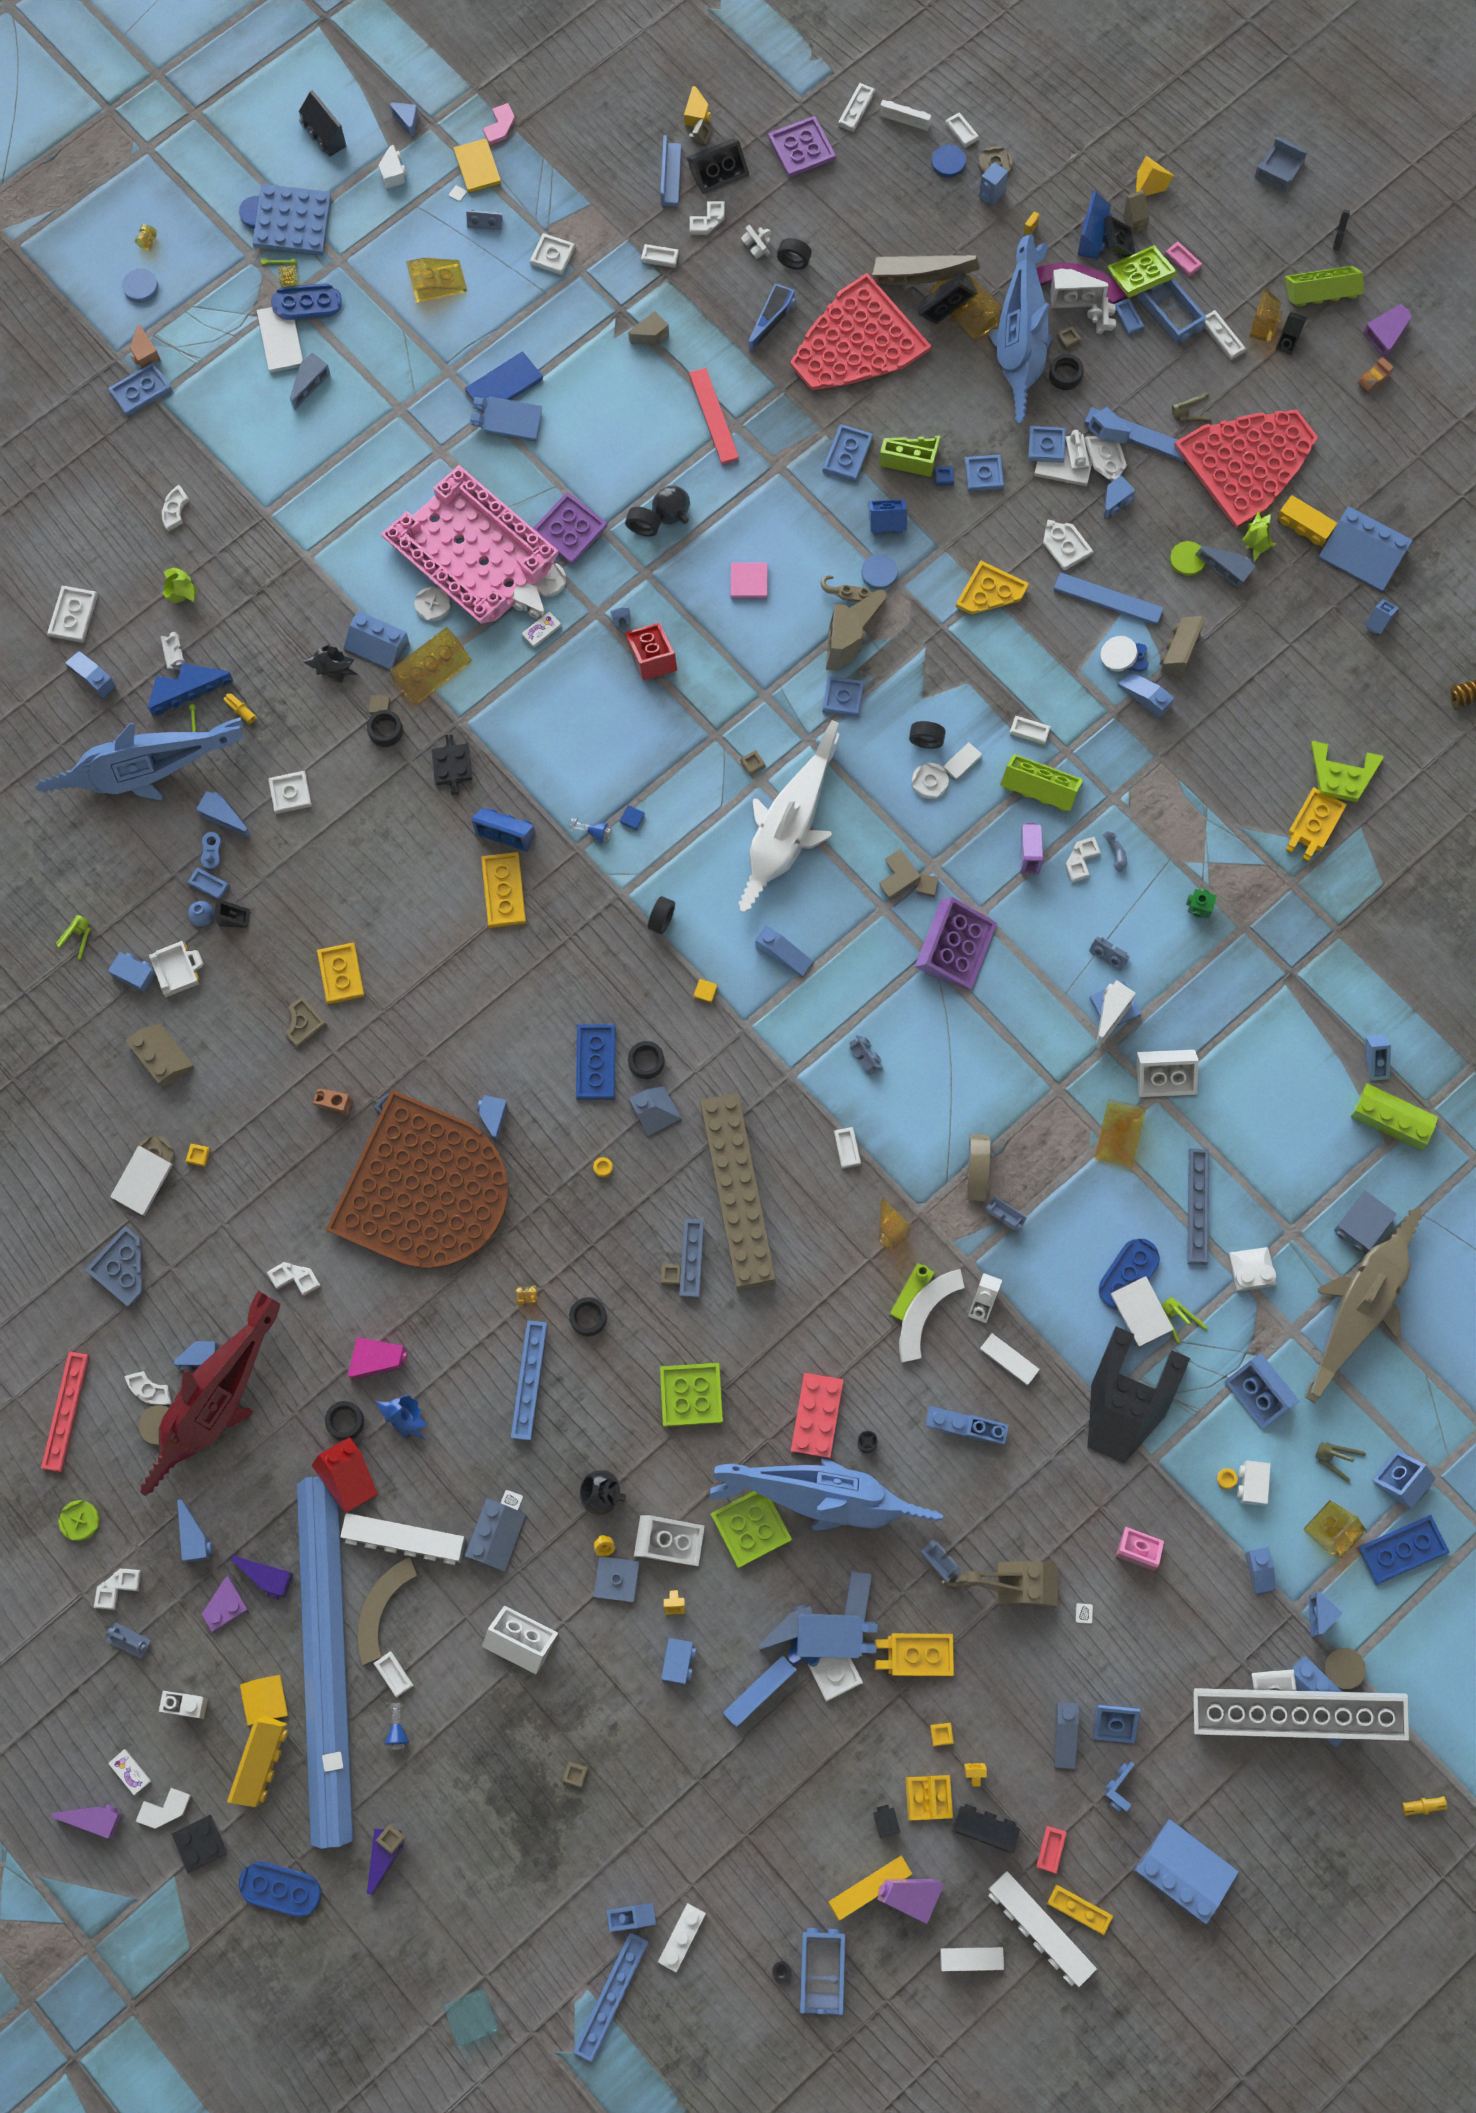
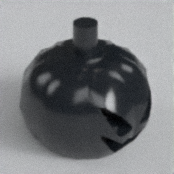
(671, 504)
(600, 1492)

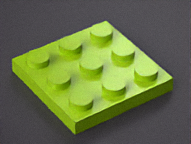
(1141, 271)
(691, 1394)
(750, 1528)

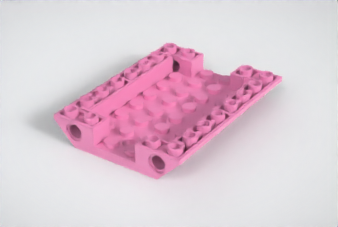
(489, 533)

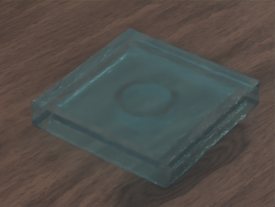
(471, 2017)

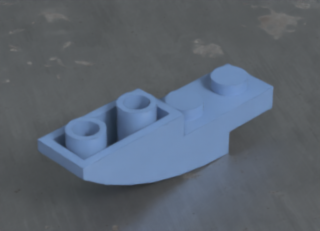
(966, 1426)

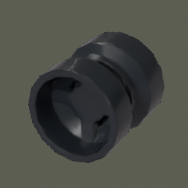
(867, 1441)

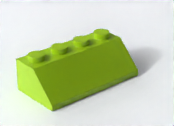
(1324, 285)
(1041, 782)
(1394, 1117)

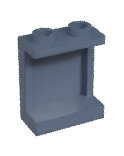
(1281, 164)
(1365, 1222)

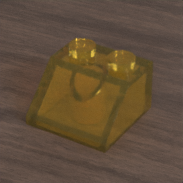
(1266, 317)
(892, 1226)
(1335, 1529)

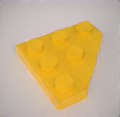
(990, 589)

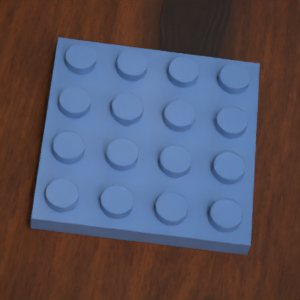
(291, 219)

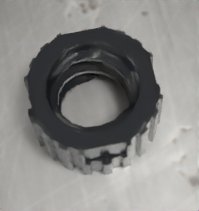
(786, 1965)

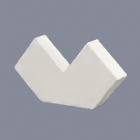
(705, 224)
(1082, 851)
(287, 1273)
(107, 1591)
(156, 1816)

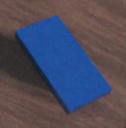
(506, 380)
(595, 1062)
(1403, 1549)

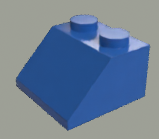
(887, 516)

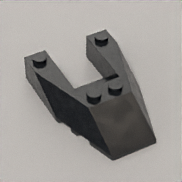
(1124, 1409)

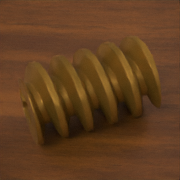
(1463, 693)

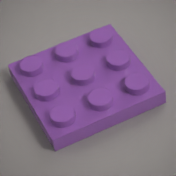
(801, 146)
(570, 527)

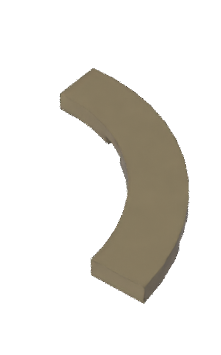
(374, 1607)

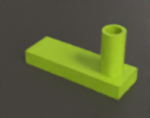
(917, 1281)

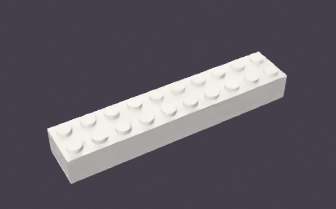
(1301, 1714)

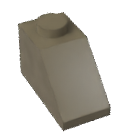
(1136, 211)
(649, 331)

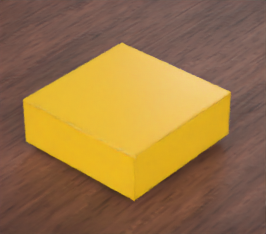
(1031, 223)
(705, 991)
(197, 1155)
(941, 1734)

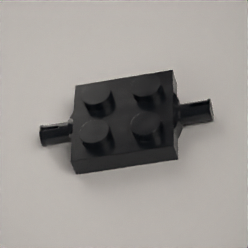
(452, 764)

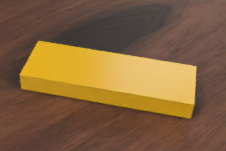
(1079, 1909)

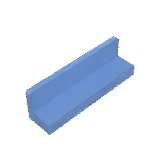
(670, 173)
(759, 1691)

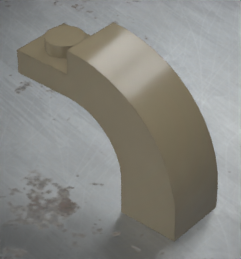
(978, 1167)

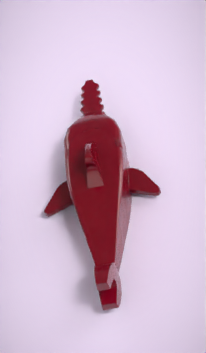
(211, 1394)

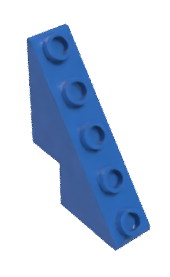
(191, 683)

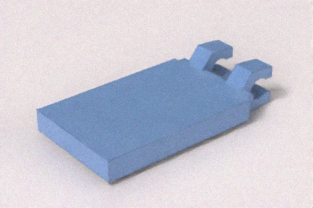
(507, 417)
(833, 1636)

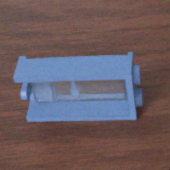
(1173, 310)
(822, 1971)

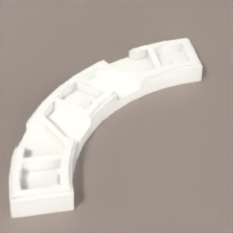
(920, 1308)

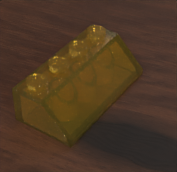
(978, 313)
(430, 665)

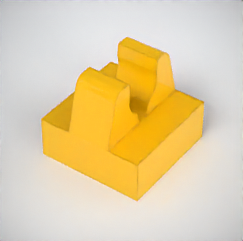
(675, 1604)
(975, 1772)

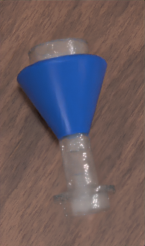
(600, 832)
(396, 1737)

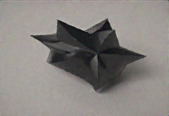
(331, 662)

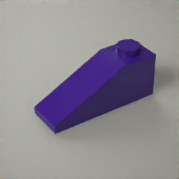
(268, 1578)
(380, 1862)

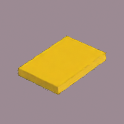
(477, 165)
(340, 973)

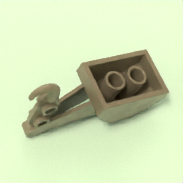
(849, 624)
(1016, 1583)

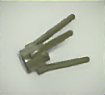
(1181, 409)
(1327, 1451)

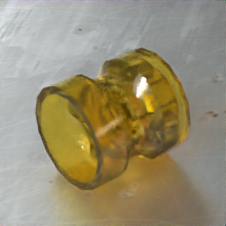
(146, 235)
(526, 1295)

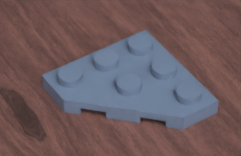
(120, 1267)

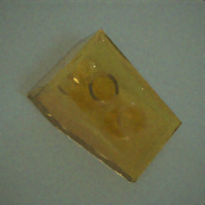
(435, 278)
(1120, 1132)

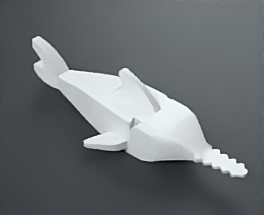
(788, 821)

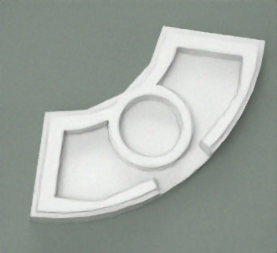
(172, 508)
(148, 1391)

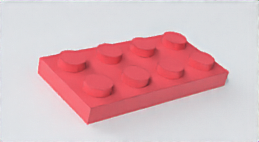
(817, 1415)

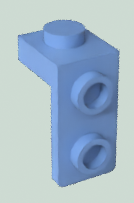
(1117, 1801)

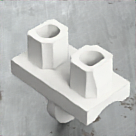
(751, 237)
(1100, 315)

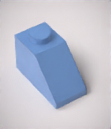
(1381, 617)
(1378, 1057)
(492, 1113)
(1261, 1570)
(631, 1917)

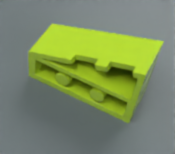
(910, 454)

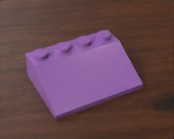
(955, 943)

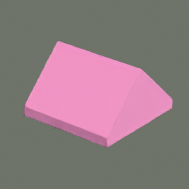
(1140, 1549)

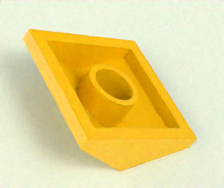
(264, 1698)

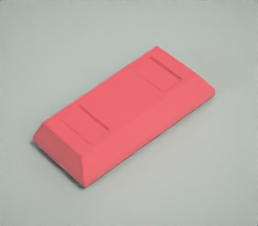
(1051, 1849)

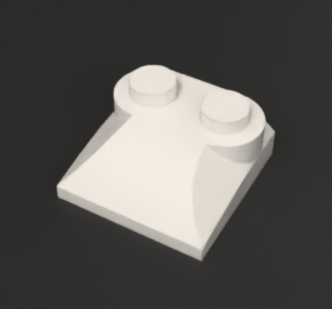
(1252, 1269)

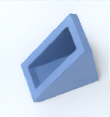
(406, 116)

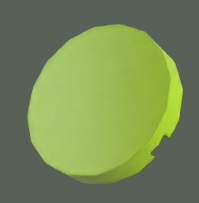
(1184, 559)
(79, 1520)

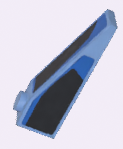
(775, 310)

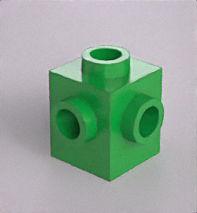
(1201, 903)

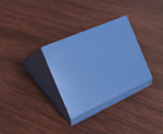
(1322, 1614)
(1115, 1723)

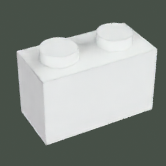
(1254, 1483)

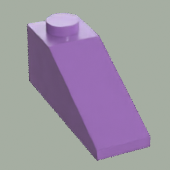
(95, 1820)

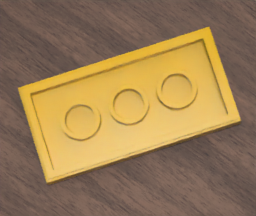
(503, 890)

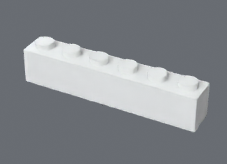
(403, 1538)
(1042, 1929)

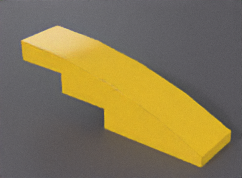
(867, 1888)

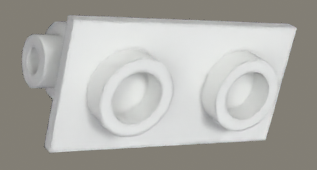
(1077, 450)
(171, 650)

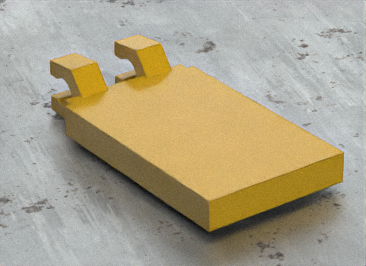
(1315, 822)
(917, 1654)

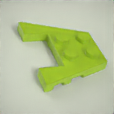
(1339, 779)

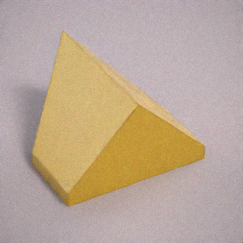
(1152, 177)

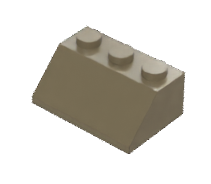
(1181, 646)
(159, 1054)

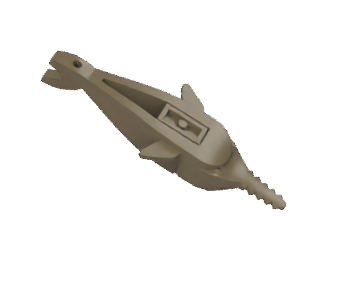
(1365, 1302)

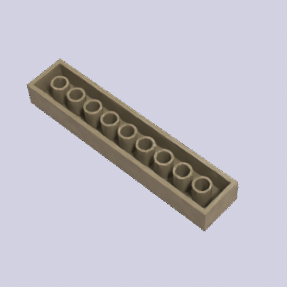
(737, 1192)

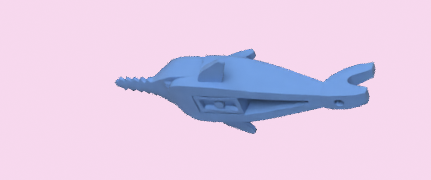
(1023, 325)
(141, 759)
(820, 1492)

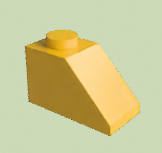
(696, 109)

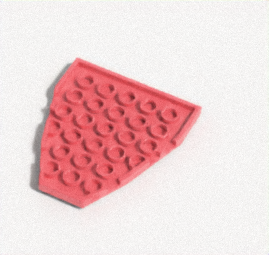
(857, 339)
(1248, 459)

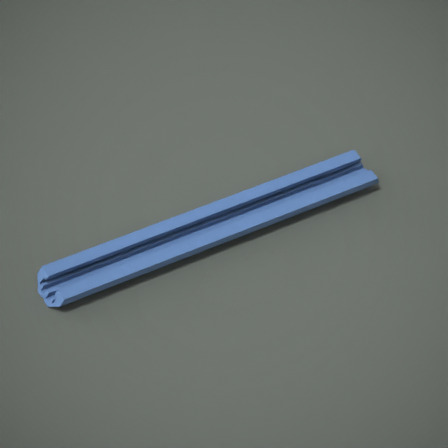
(324, 1663)

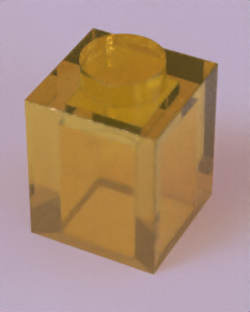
(288, 276)

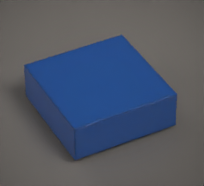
(944, 476)
(632, 817)

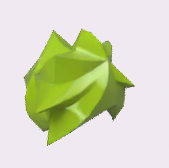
(1259, 535)
(178, 586)

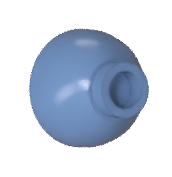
(200, 913)

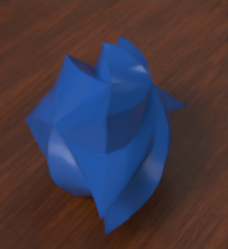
(403, 1415)

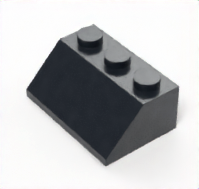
(321, 125)
(718, 165)
(947, 298)
(986, 1828)

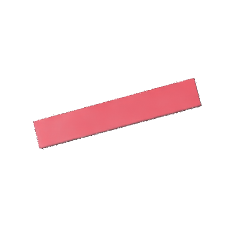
(713, 416)
(65, 1412)

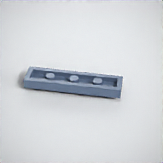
(691, 1258)

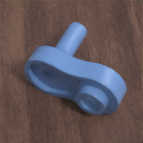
(211, 857)

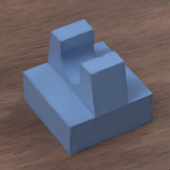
(618, 613)

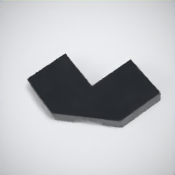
(1341, 229)

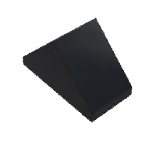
(230, 914)

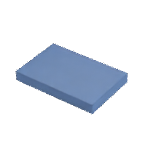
(140, 389)
(848, 453)

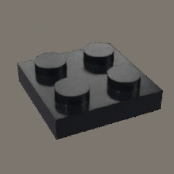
(1119, 237)
(199, 1843)

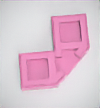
(499, 131)

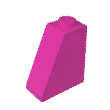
(375, 1358)

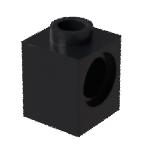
(886, 1821)

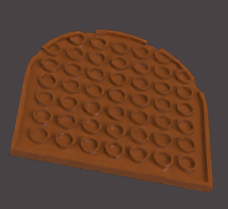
(423, 1188)

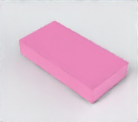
(1183, 259)

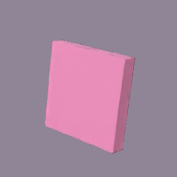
(748, 580)

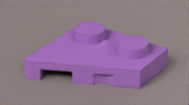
(224, 1606)

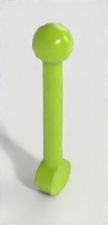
(264, 261)
(192, 708)

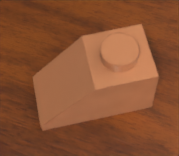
(143, 349)

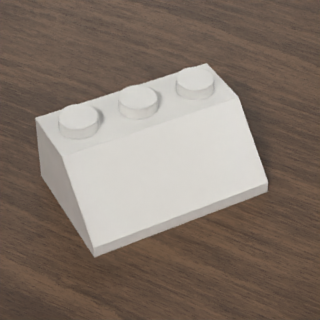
(1167, 1073)
(519, 1639)

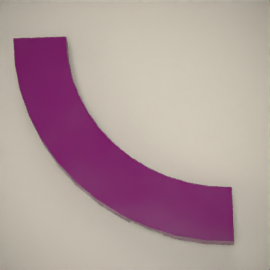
(1114, 292)

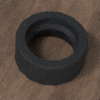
(794, 246)
(1070, 360)
(643, 521)
(384, 715)
(927, 734)
(661, 915)
(646, 1045)
(585, 1302)
(337, 1407)

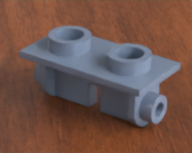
(482, 219)
(1103, 950)
(870, 1060)
(1006, 1214)
(934, 1554)
(128, 1640)

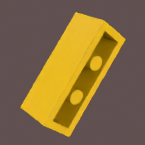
(1306, 521)

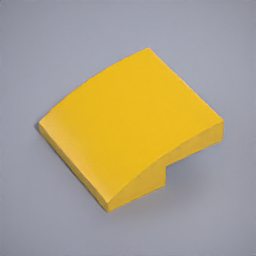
(929, 1797)

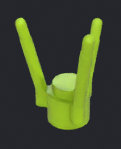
(78, 926)
(1172, 1308)

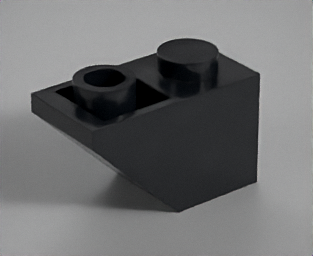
(1291, 333)

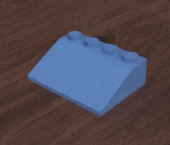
(1365, 549)
(1186, 1872)

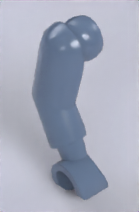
(1118, 849)

